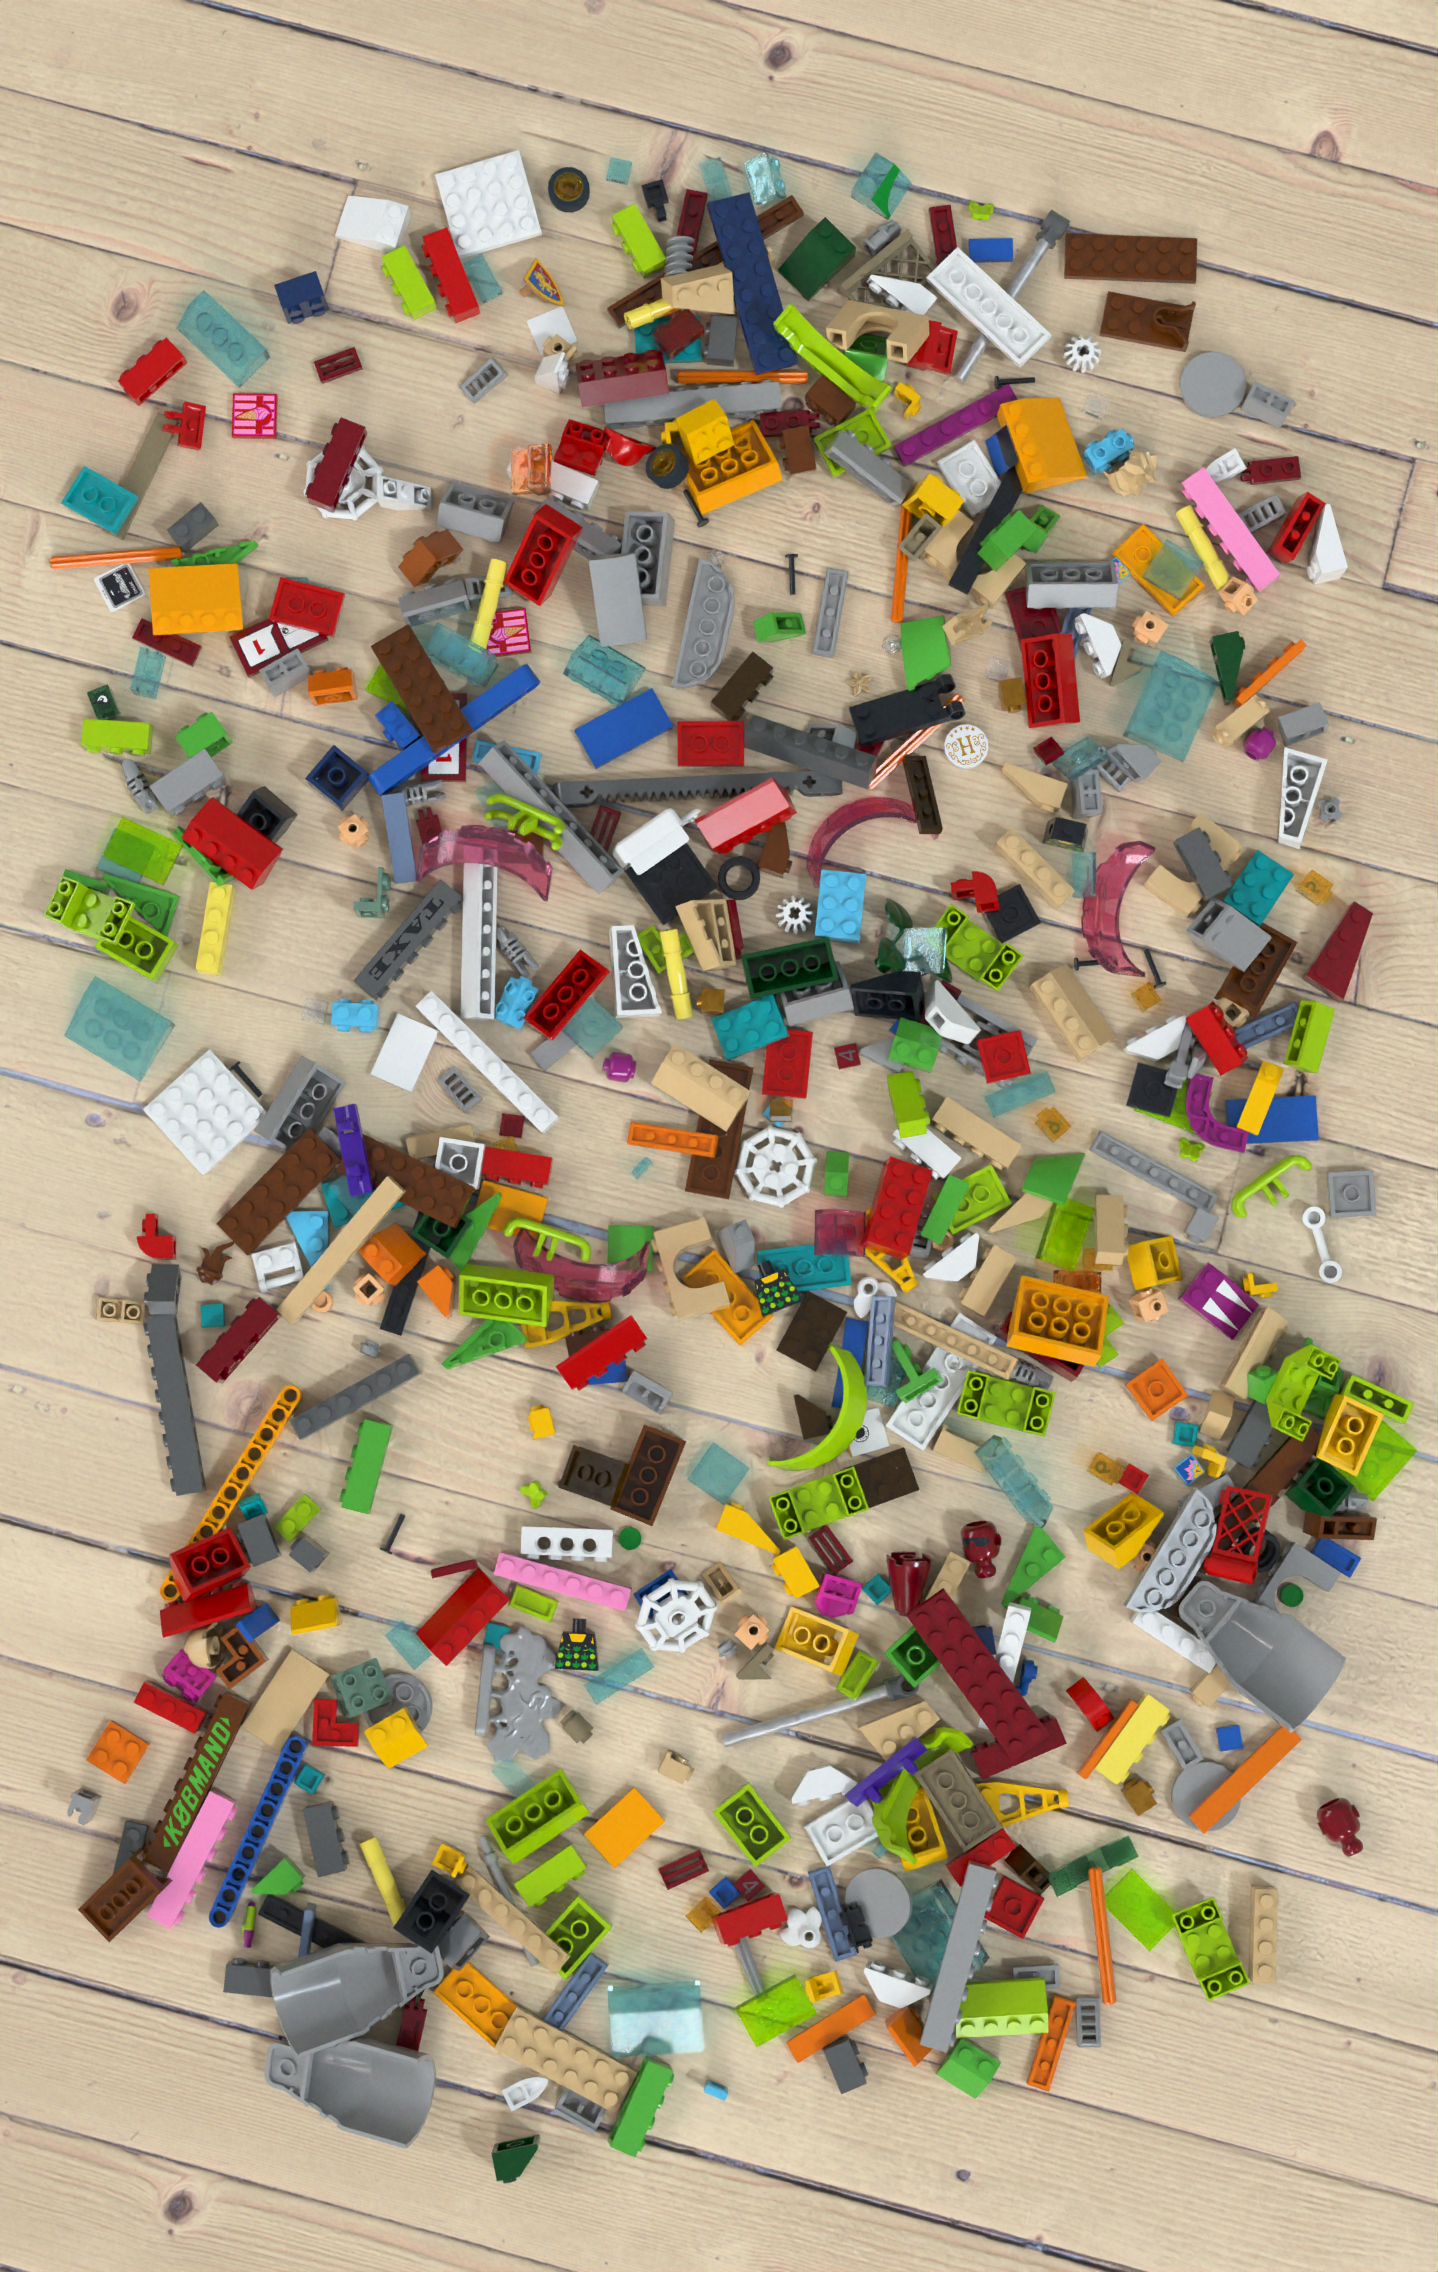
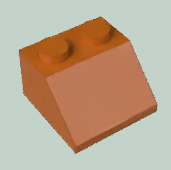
(332, 686)
(392, 1253)
(440, 1289)
(907, 2031)

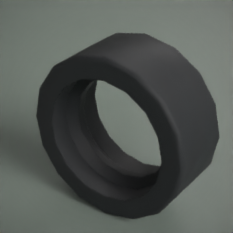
(737, 861)
(1270, 1553)

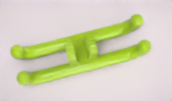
(526, 819)
(1261, 1184)
(545, 1230)

